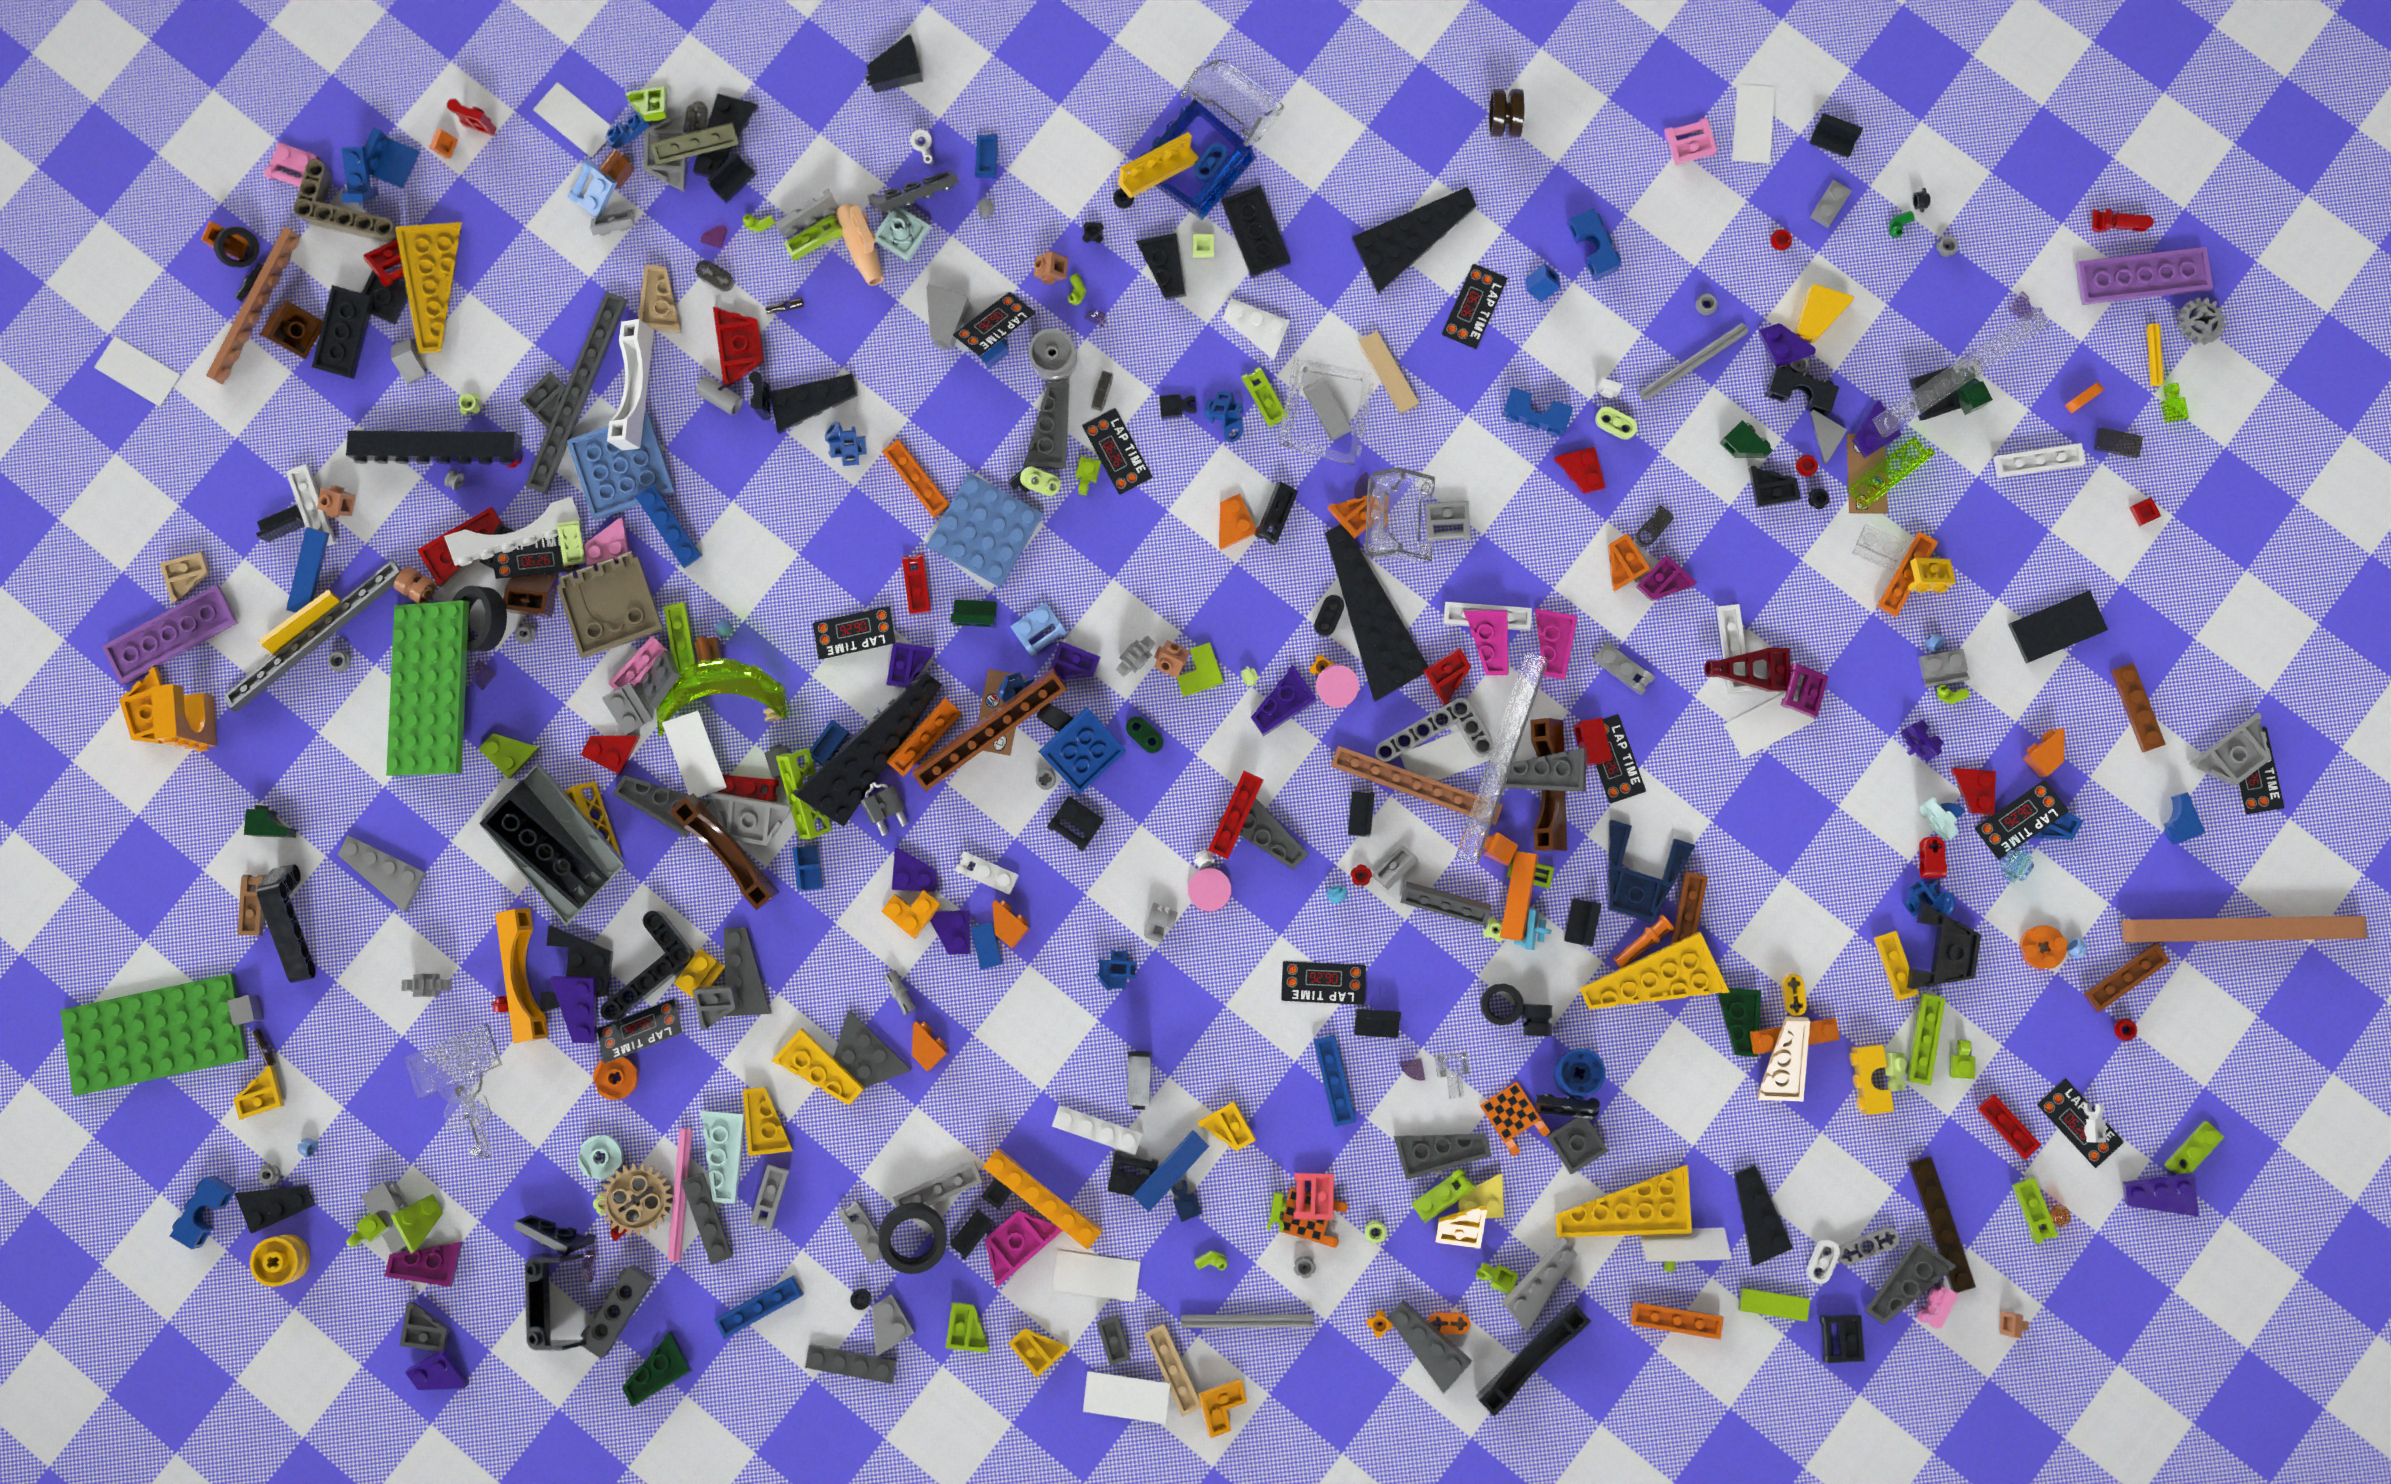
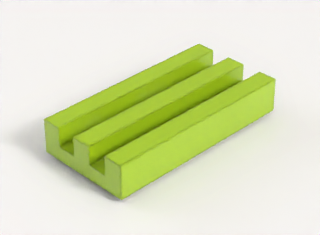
(1537, 883)

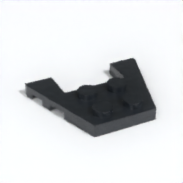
(1954, 951)
(584, 960)

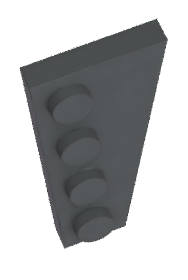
(1552, 772)
(653, 801)
(1269, 835)
(1434, 1350)

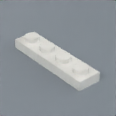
(2039, 460)
(307, 500)
(1518, 617)
(1732, 641)
(1097, 1129)

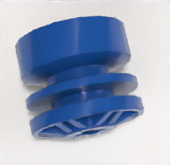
(1592, 1074)

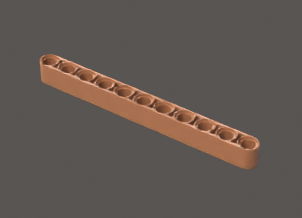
(2244, 929)

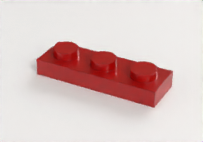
(2008, 1126)

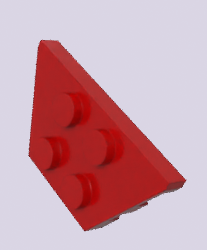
(737, 344)

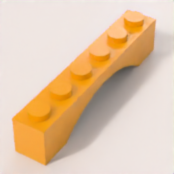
(526, 1018)
(1042, 1199)

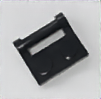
(761, 398)
(1079, 817)
(1128, 1182)
(1849, 1338)

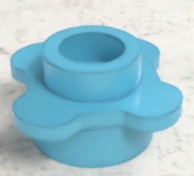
(1337, 894)

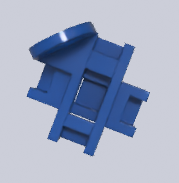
(1230, 416)
(836, 436)
(1008, 687)
(1937, 899)
(1113, 972)

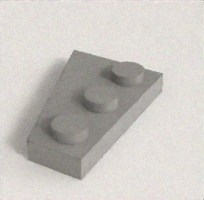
(808, 216)

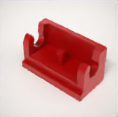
(1593, 736)

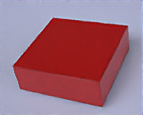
(2145, 511)

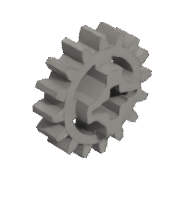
(2203, 312)
(1135, 656)
(426, 985)

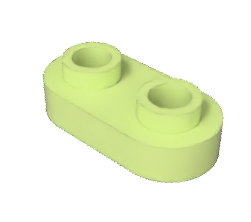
(1615, 423)
(1042, 481)

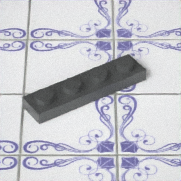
(1446, 903)
(707, 1218)
(851, 1363)

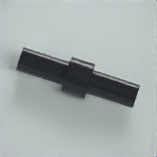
(248, 283)

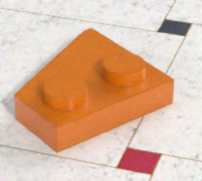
(1351, 515)
(1625, 562)

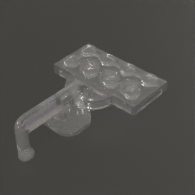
(451, 1067)

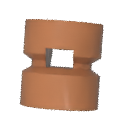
(415, 585)

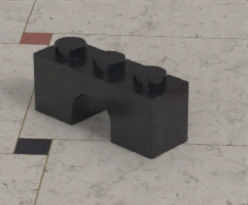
(1820, 394)

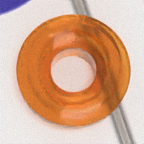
(2060, 1215)

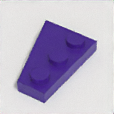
(578, 1006)

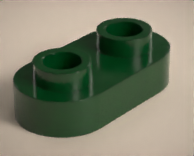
(1144, 734)

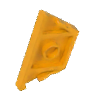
(138, 708)

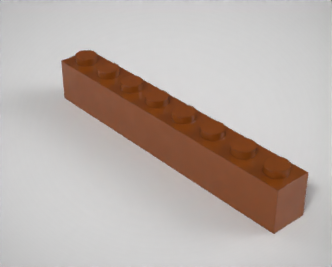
(989, 729)

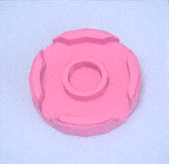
(1337, 685)
(1209, 889)

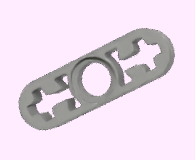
(1880, 1234)

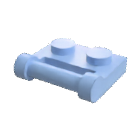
(598, 191)
(1036, 623)

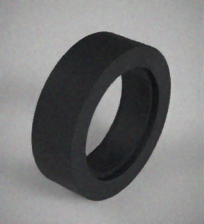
(495, 616)
(918, 1264)

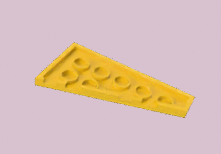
(1643, 1208)

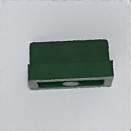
(974, 613)

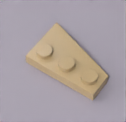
(657, 301)

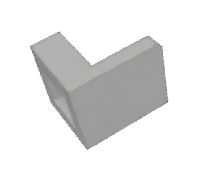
(245, 1009)

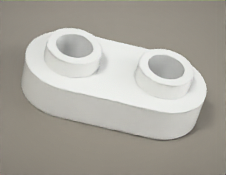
(1825, 1262)

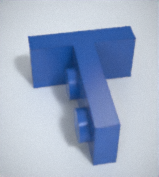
(357, 176)

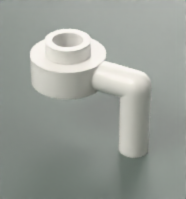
(925, 149)

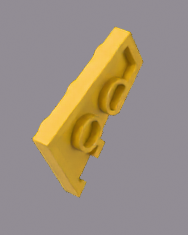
(763, 1125)

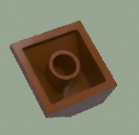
(292, 329)

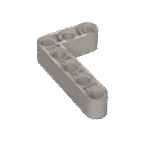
(1434, 729)

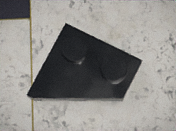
(1772, 488)

